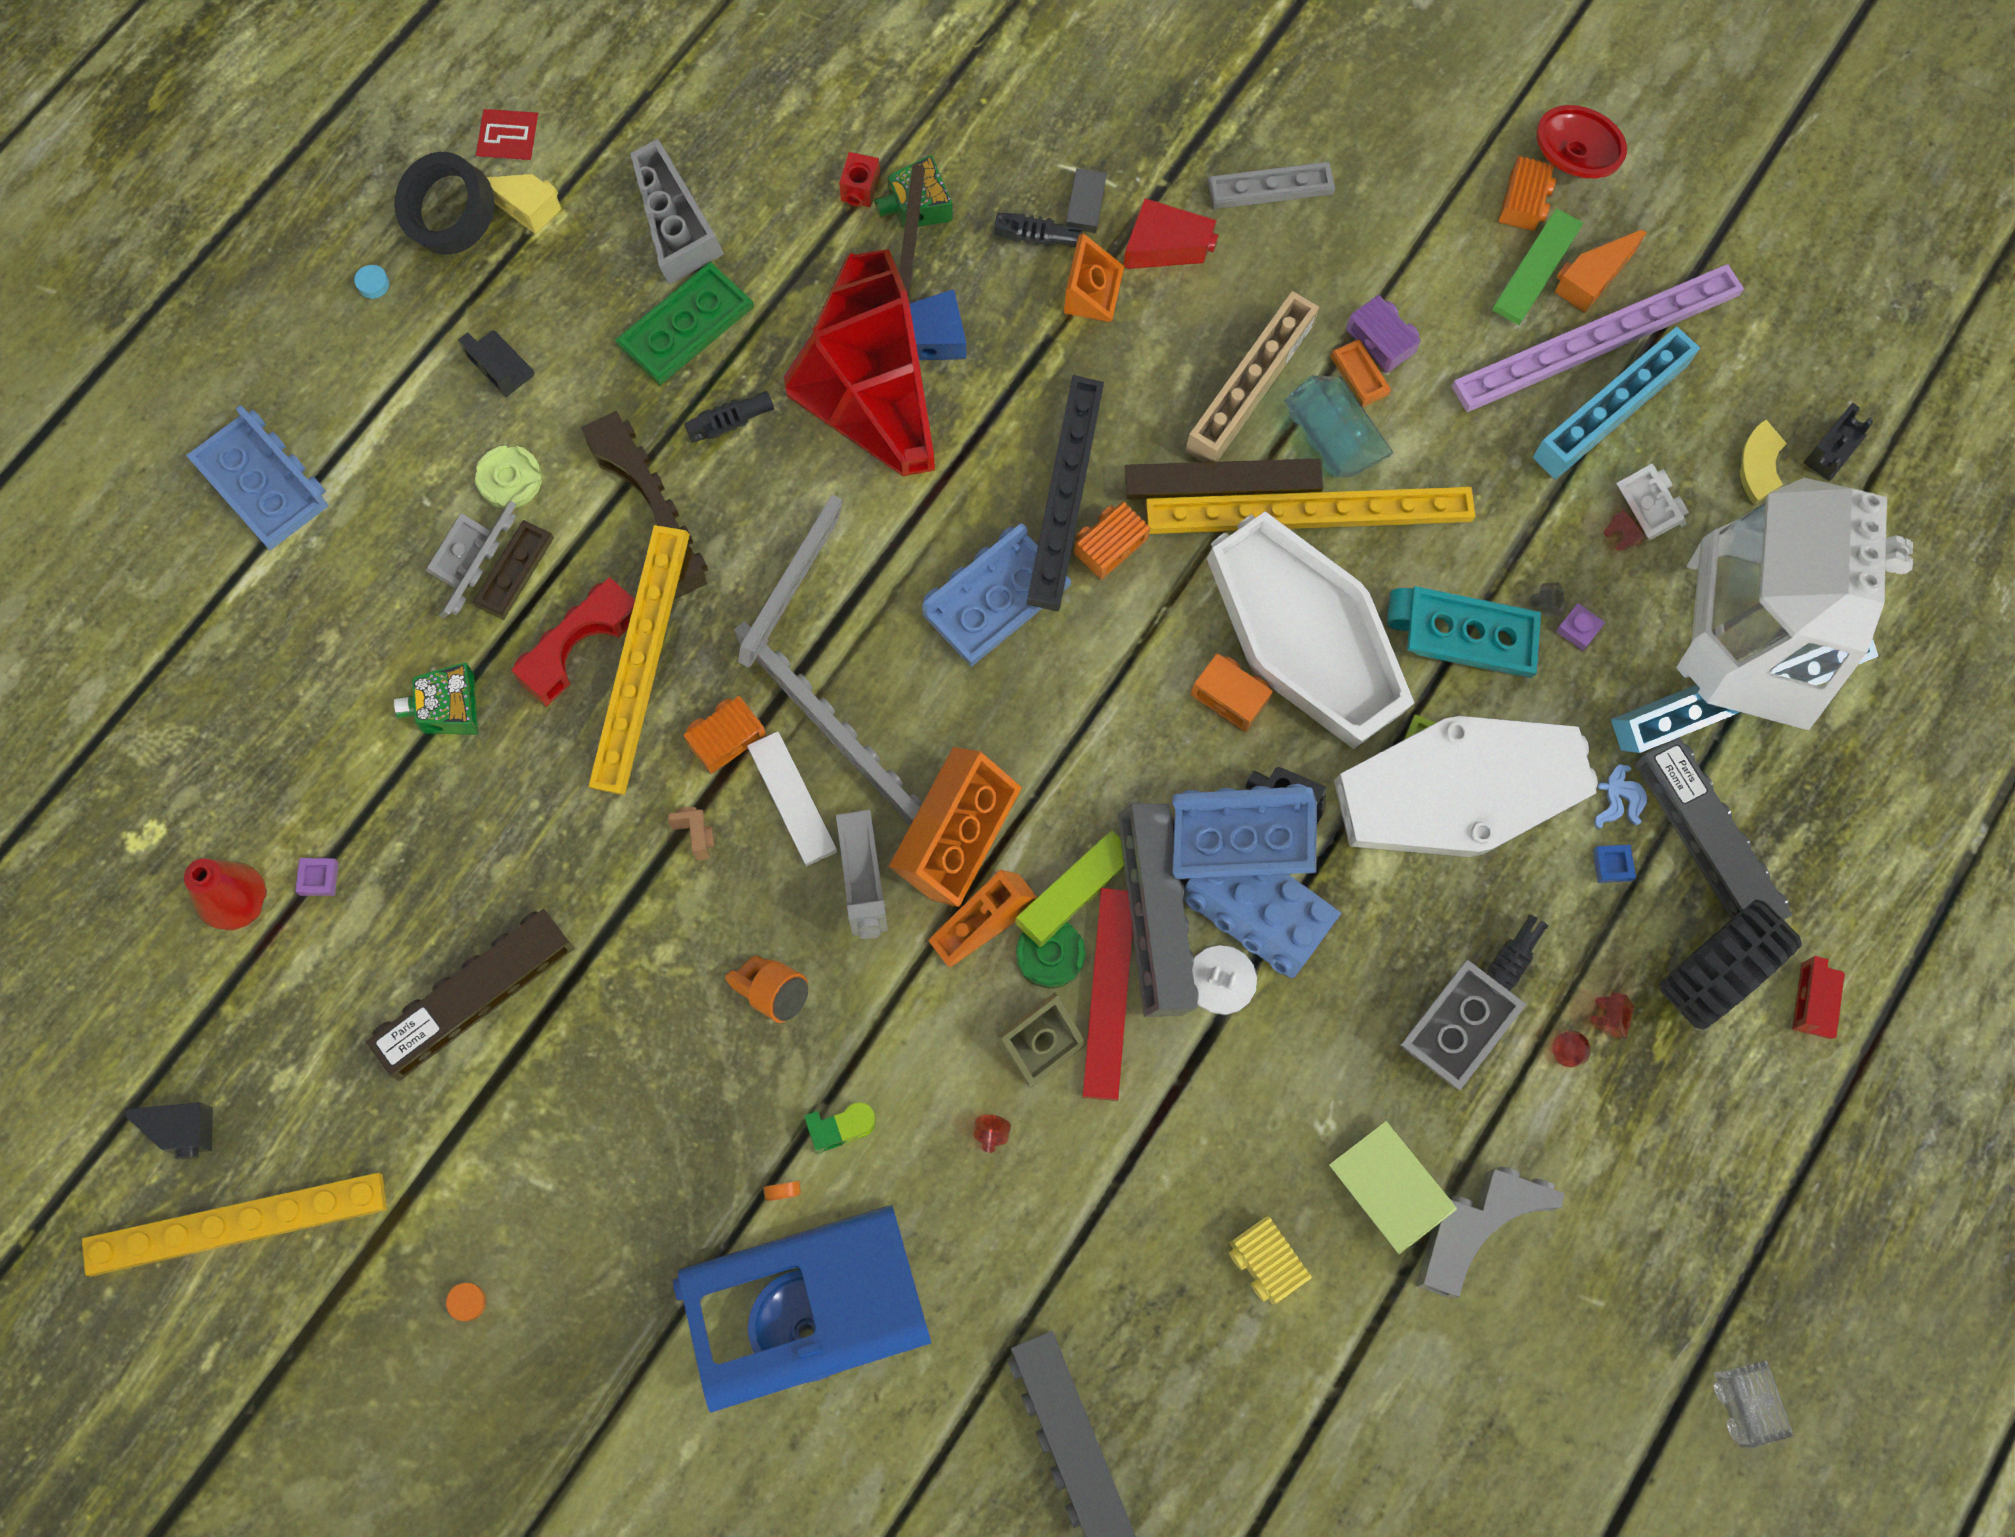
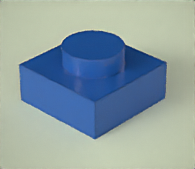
(1614, 863)

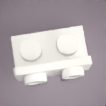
(1652, 502)

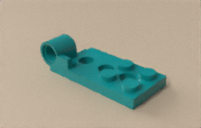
(1418, 608)

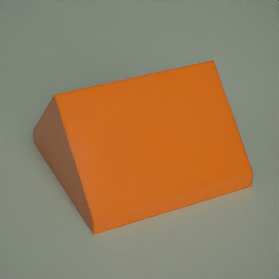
(1093, 282)

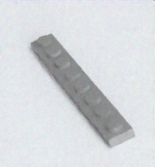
(841, 735)

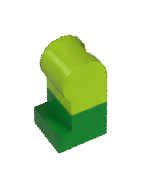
(840, 1129)

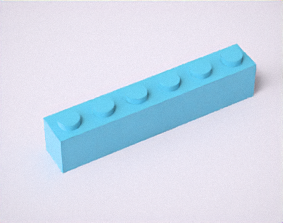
(1615, 403)

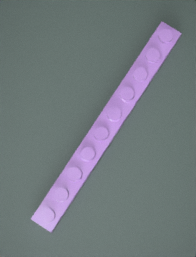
(1597, 338)

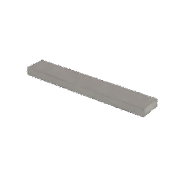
(790, 581)

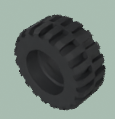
(1730, 964)

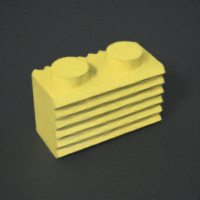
(1269, 1261)

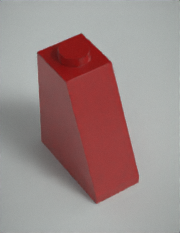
(1169, 237)

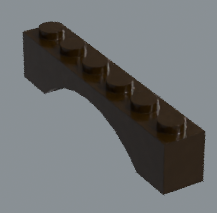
(616, 453)

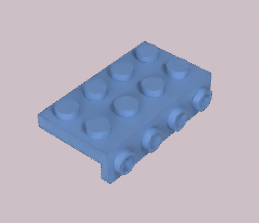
(259, 478)
(987, 597)
(1245, 832)
(1266, 914)

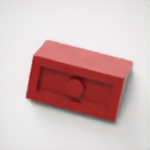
(1818, 998)

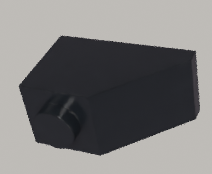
(176, 1128)

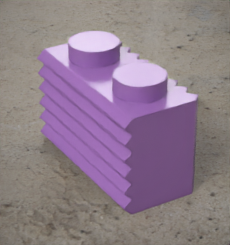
(1383, 333)

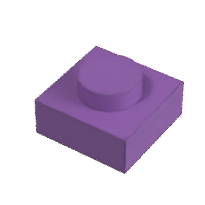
(1580, 627)
(317, 877)

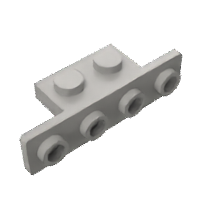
(462, 553)

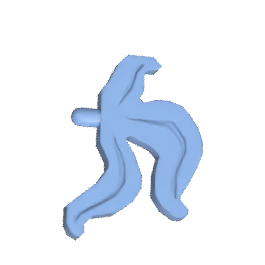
(1629, 790)

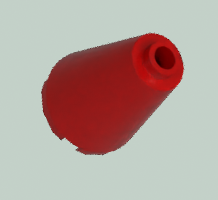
(225, 892)

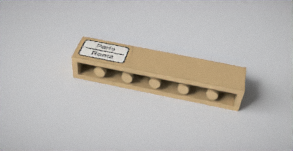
(1252, 379)

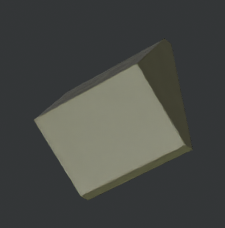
(1041, 1040)

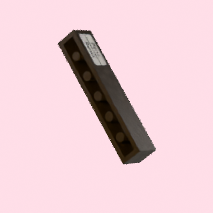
(469, 995)

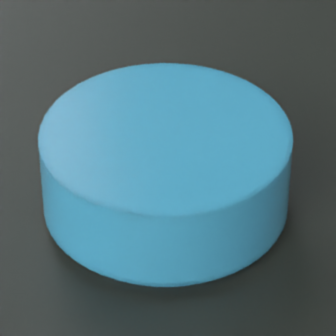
(371, 281)

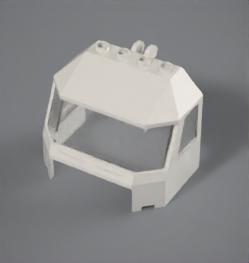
(1790, 600)

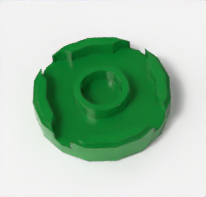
(1055, 962)

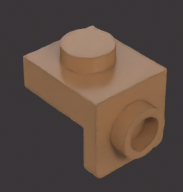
(701, 836)

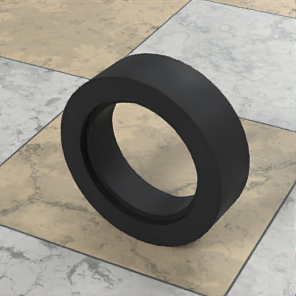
(416, 183)

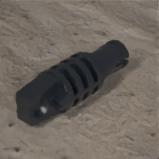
(1019, 228)
(727, 417)
(1516, 954)

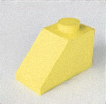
(526, 199)

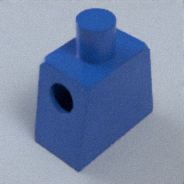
(938, 328)

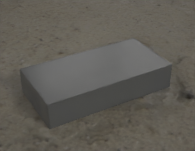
(1086, 200)

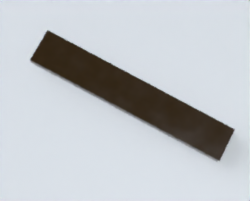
(1223, 478)

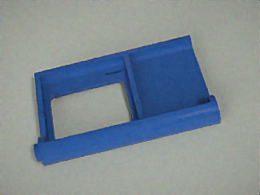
(857, 1296)

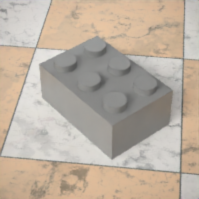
(1462, 1025)

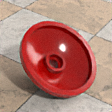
(1581, 142)

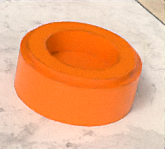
(782, 1191)
(466, 1302)

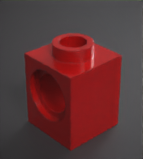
(863, 169)

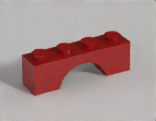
(544, 667)

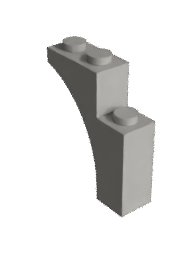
(861, 874)
(1465, 1230)

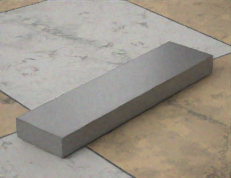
(1270, 185)

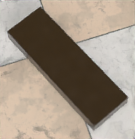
(513, 570)

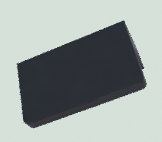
(497, 361)

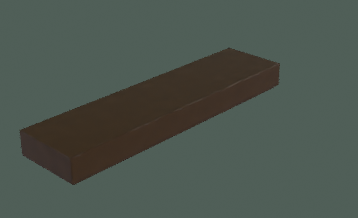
(911, 225)

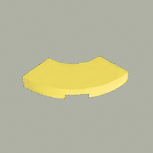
(1759, 462)

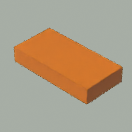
(1360, 372)

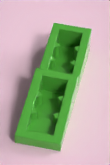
(1537, 266)

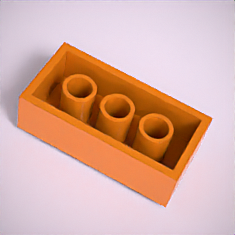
(955, 826)

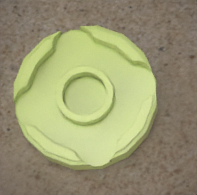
(508, 475)

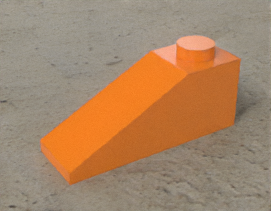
(1595, 269)
(983, 916)

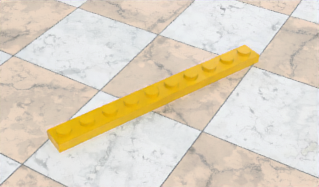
(1312, 509)

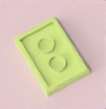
(1393, 1187)

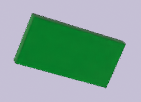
(684, 323)

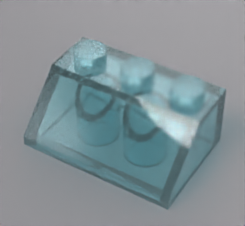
(1337, 426)

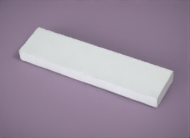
(792, 799)

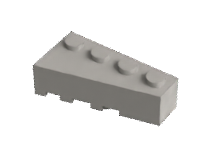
(676, 222)

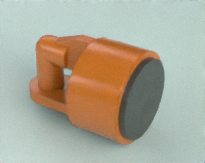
(775, 990)

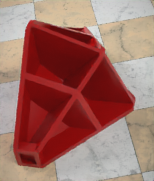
(865, 366)

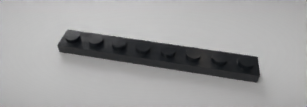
(1065, 494)

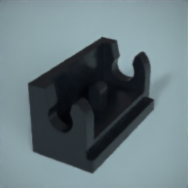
(1838, 443)

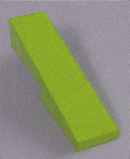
(1072, 890)

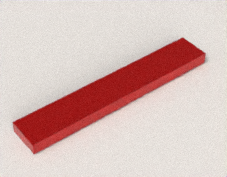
(1108, 997)

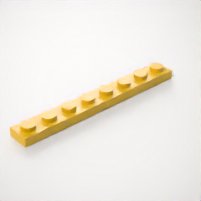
(639, 660)
(233, 1224)

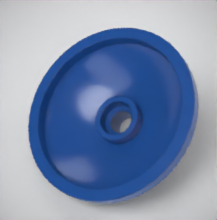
(780, 1313)

